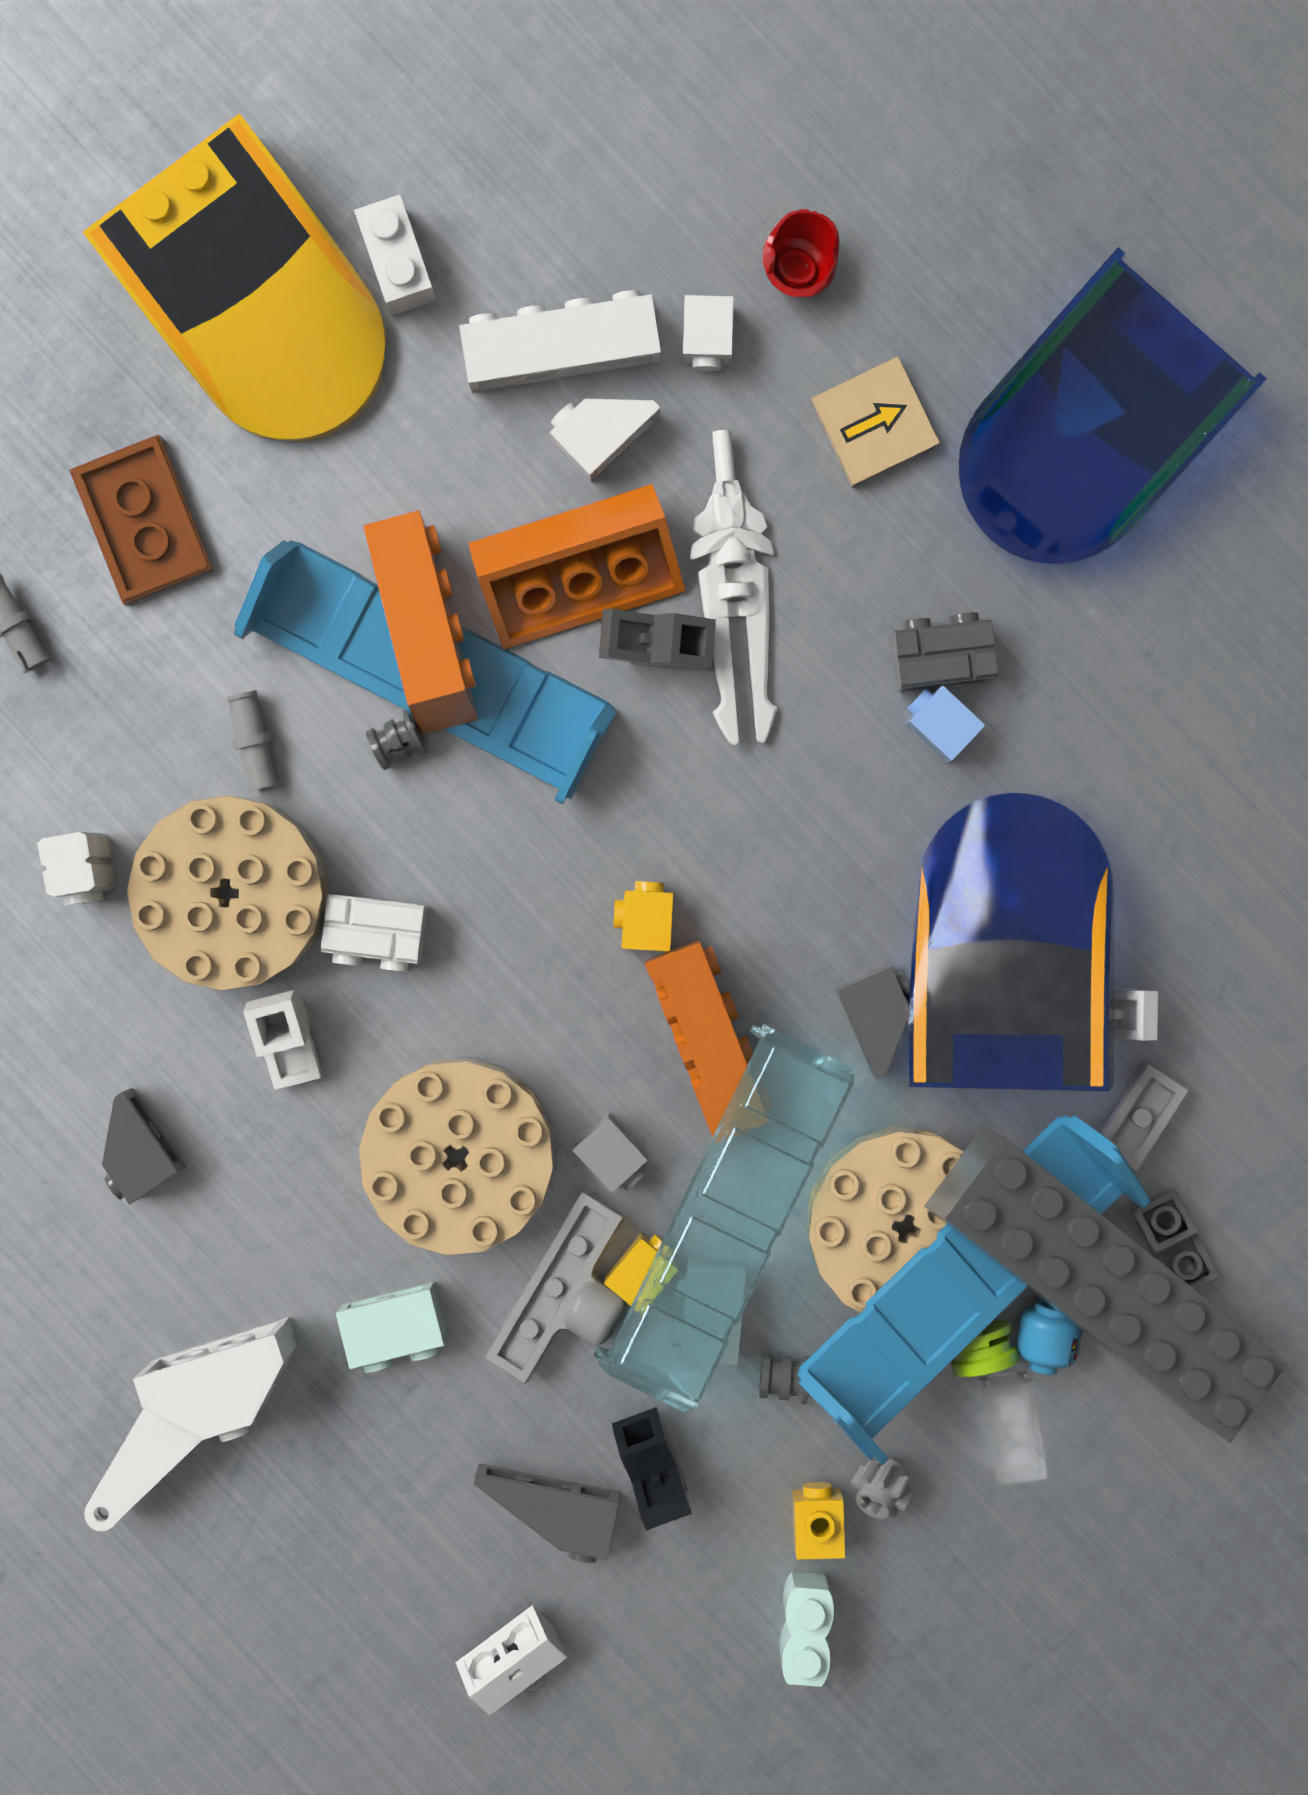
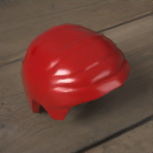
(801, 253)

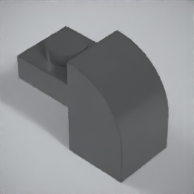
(657, 640)

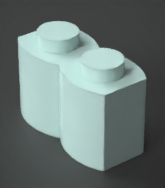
(805, 1632)

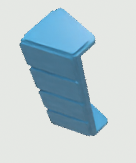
(342, 626)
(945, 1299)

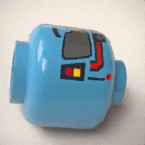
(1047, 1339)

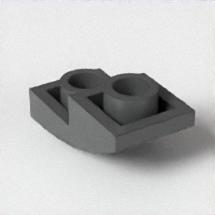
(1175, 1240)

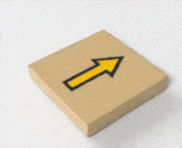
(874, 421)

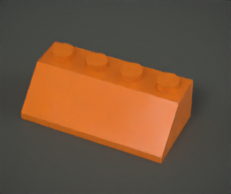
(577, 565)

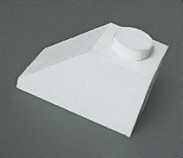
(600, 430)

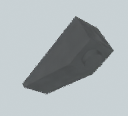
(563, 1512)

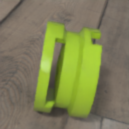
(987, 1352)

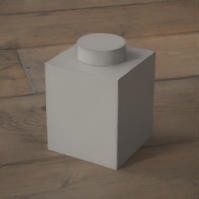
(612, 1154)

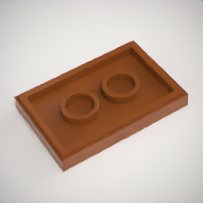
(141, 520)

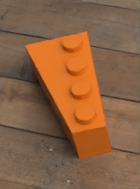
(420, 621)
(701, 1025)

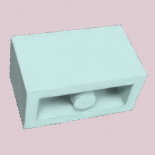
(392, 1327)

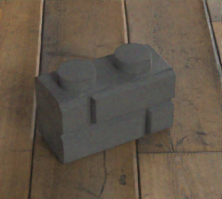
(944, 653)

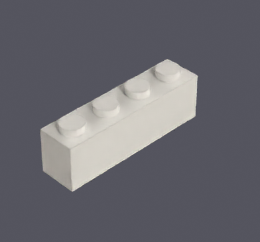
(560, 341)

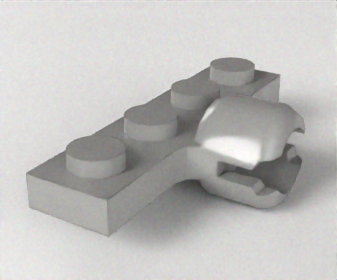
(563, 1293)

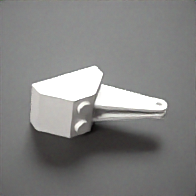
(187, 1400)

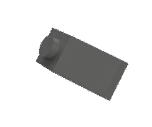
(877, 1014)
(136, 1150)

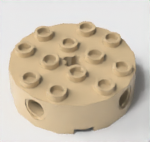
(180, 904)
(862, 1195)
(445, 1203)

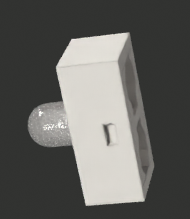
(511, 1661)

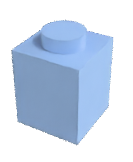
(943, 722)

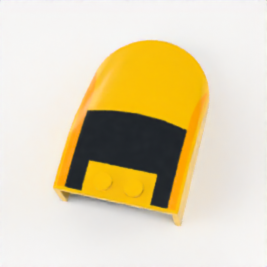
(248, 289)

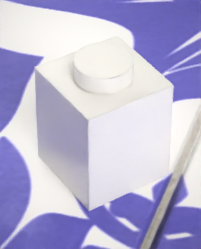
(707, 332)

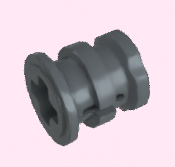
(396, 740)
(781, 1378)

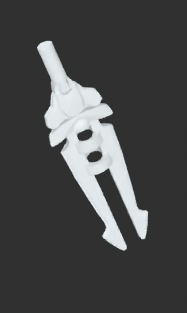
(732, 534)

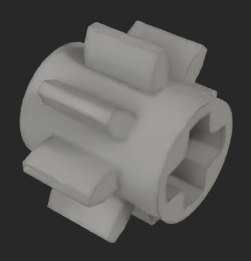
(882, 1488)

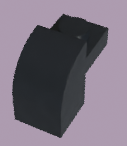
(652, 1468)

